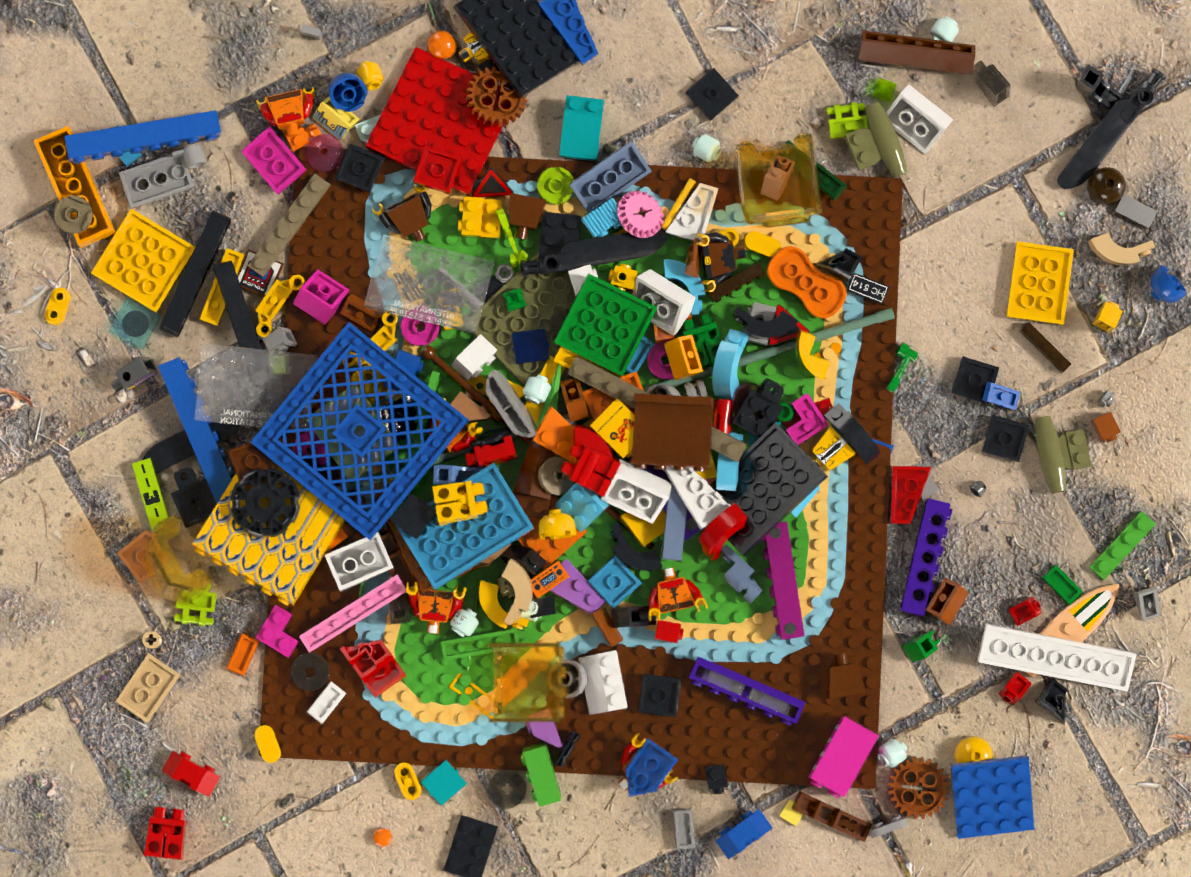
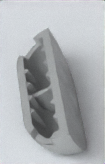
(510, 405)

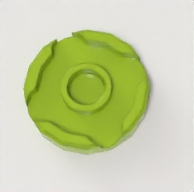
(555, 186)

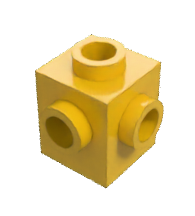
(625, 271)

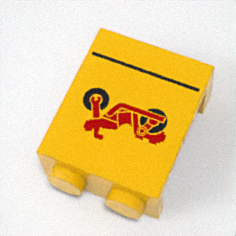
(616, 428)

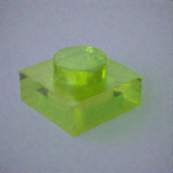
(884, 90)

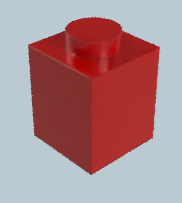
(669, 631)

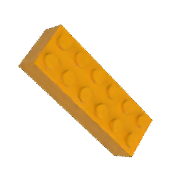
(74, 180)

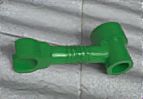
(906, 355)

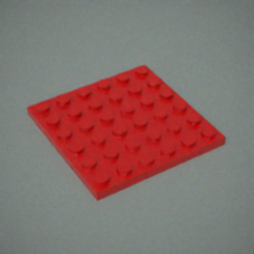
(433, 112)

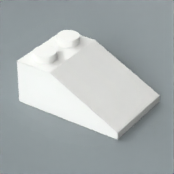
(358, 562)

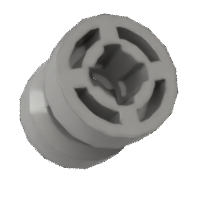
(691, 391)

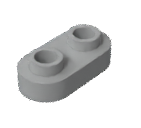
(880, 829)

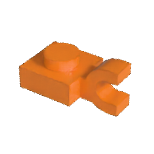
(302, 139)

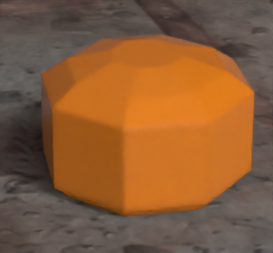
(382, 837)

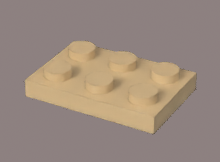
(148, 688)

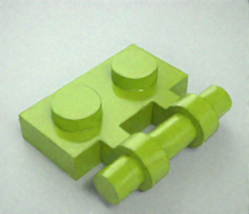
(841, 126)
(204, 604)

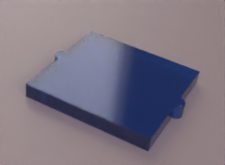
(530, 346)

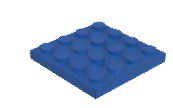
(992, 797)

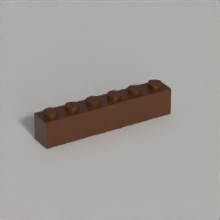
(917, 52)

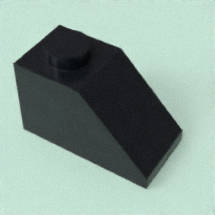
(525, 556)
(632, 617)

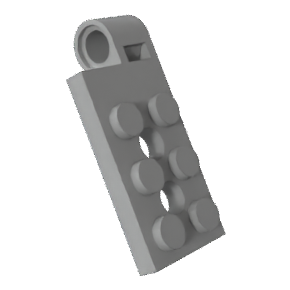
(174, 166)

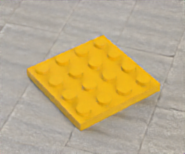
(143, 260)

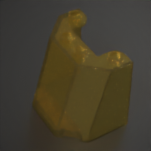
(802, 192)
(166, 571)
(528, 682)

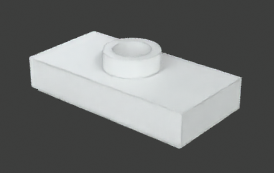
(326, 702)

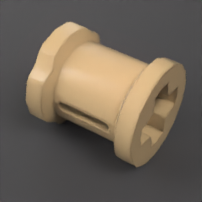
(148, 644)

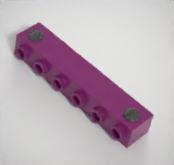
(784, 583)

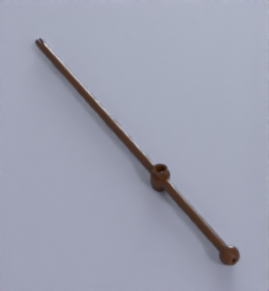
(428, 353)

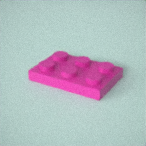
(273, 160)

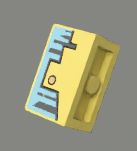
(334, 120)

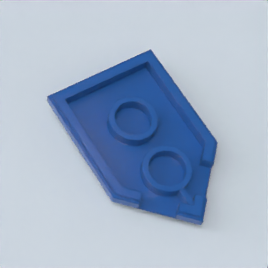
(648, 769)

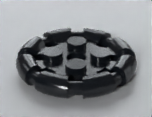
(265, 514)

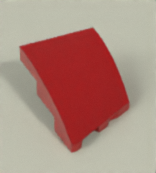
(374, 665)

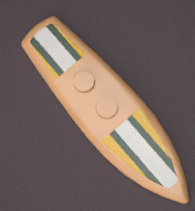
(1082, 615)

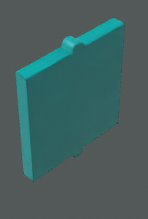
(443, 782)

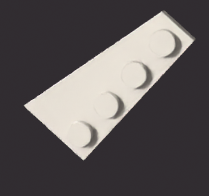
(697, 495)

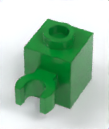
(921, 646)

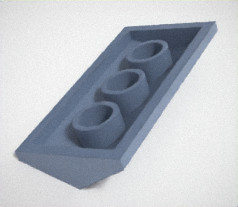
(610, 177)

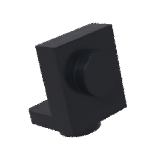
(716, 779)

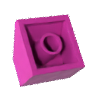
(320, 296)

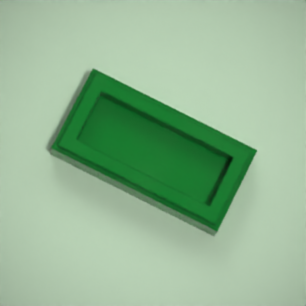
(1062, 584)

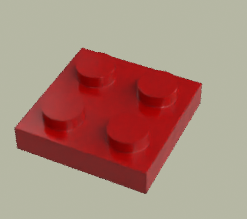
(437, 170)

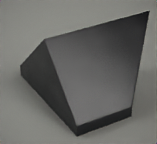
(842, 264)
(1053, 699)

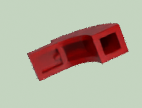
(589, 438)
(721, 530)

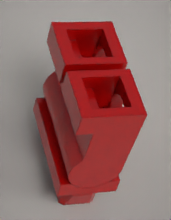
(492, 454)
(584, 468)
(170, 829)

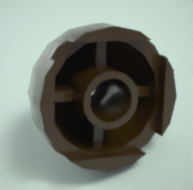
(1101, 192)

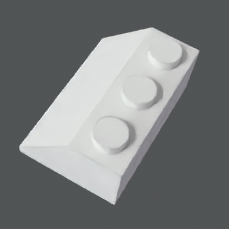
(918, 119)
(671, 301)
(638, 492)
(604, 682)

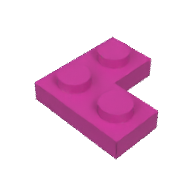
(810, 422)
(273, 634)

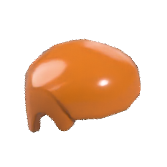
(441, 44)

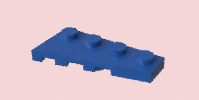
(571, 27)

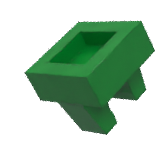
(514, 300)

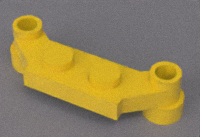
(274, 301)
(383, 338)

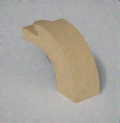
(1112, 253)
(523, 590)

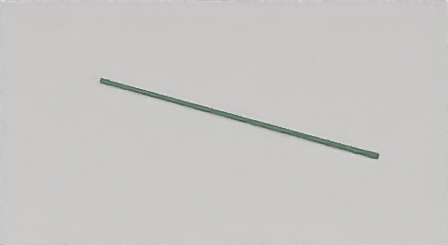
(877, 317)

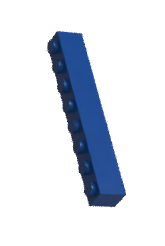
(142, 136)
(199, 432)

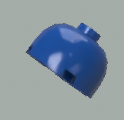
(347, 92)
(1166, 286)

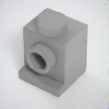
(280, 340)

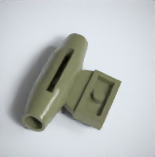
(878, 142)
(1060, 452)

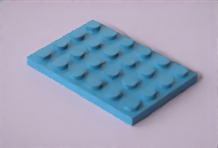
(460, 545)

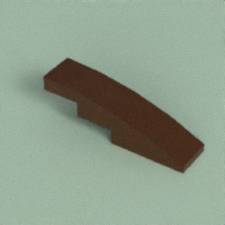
(396, 558)
(831, 816)

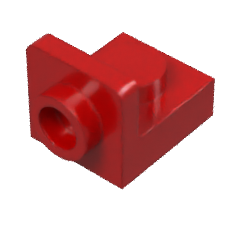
(1025, 611)
(1015, 689)

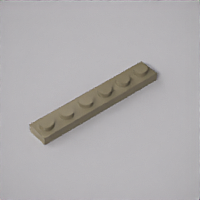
(289, 225)

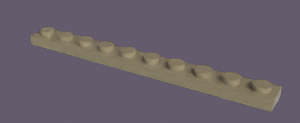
(625, 392)

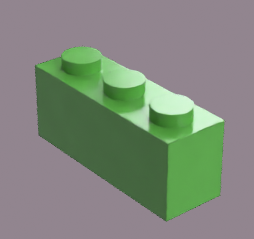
(541, 774)

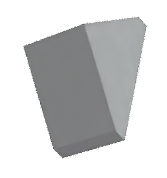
(1147, 603)

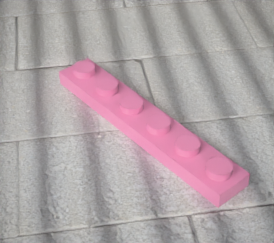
(353, 613)

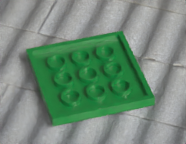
(605, 324)

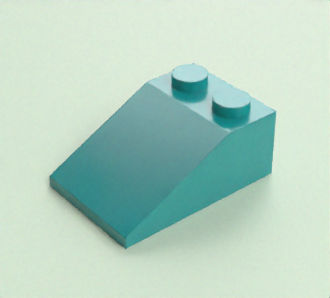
(581, 128)

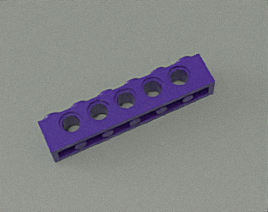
(943, 511)

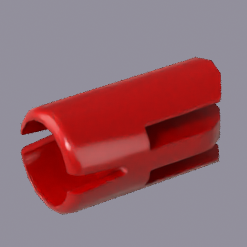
(723, 415)

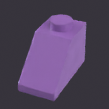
(545, 731)

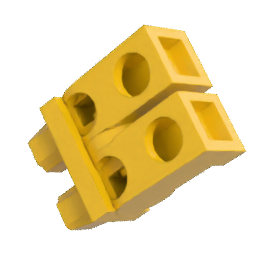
(457, 502)

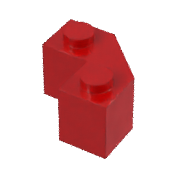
(197, 777)

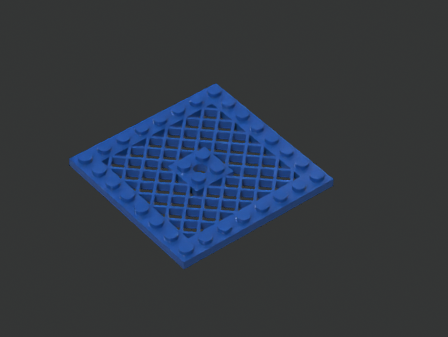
(268, 437)

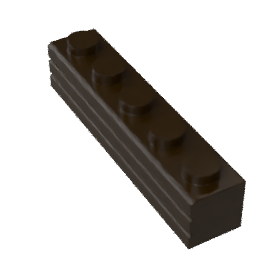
(736, 282)
(1045, 347)

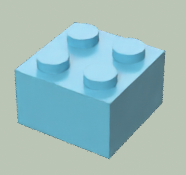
(582, 505)

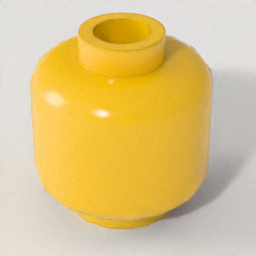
(370, 75)

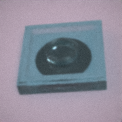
(135, 323)

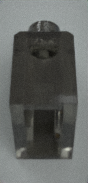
(992, 83)

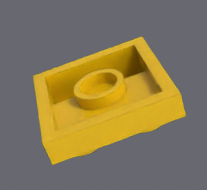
(480, 218)

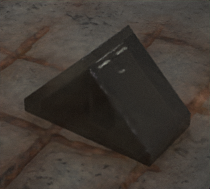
(400, 610)

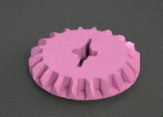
(640, 225)

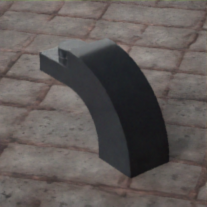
(1096, 89)
(765, 329)
(853, 433)
(634, 559)

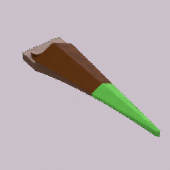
(527, 490)

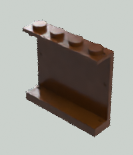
(672, 432)

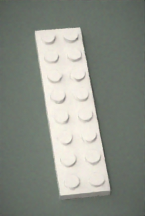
(1056, 657)

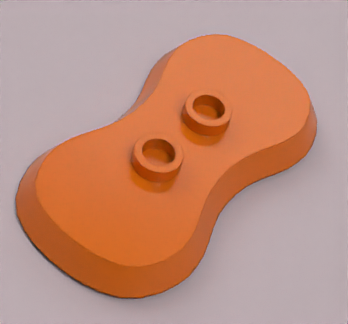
(795, 273)

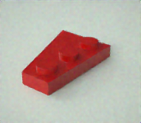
(907, 490)

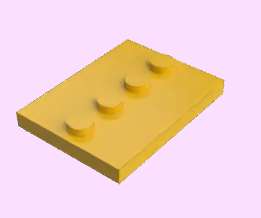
(1039, 283)

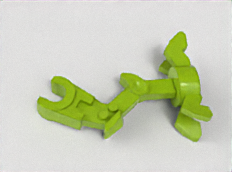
(514, 259)

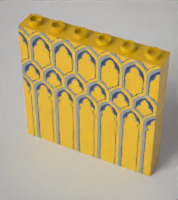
(275, 563)

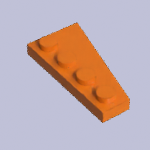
(555, 434)

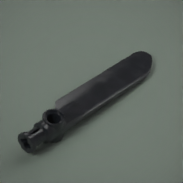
(1108, 133)
(596, 252)
(178, 446)

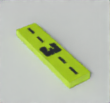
(150, 492)

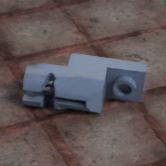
(739, 575)

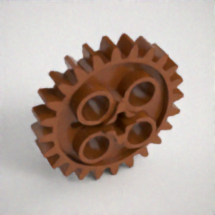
(479, 92)
(916, 805)

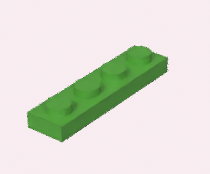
(1122, 545)
(476, 644)

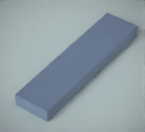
(674, 527)

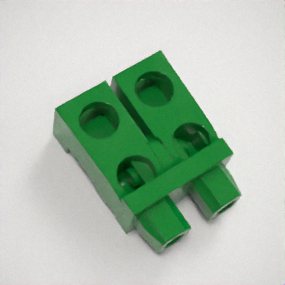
(704, 336)

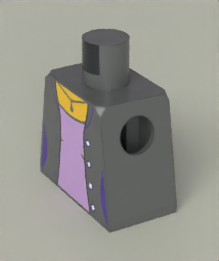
(140, 369)

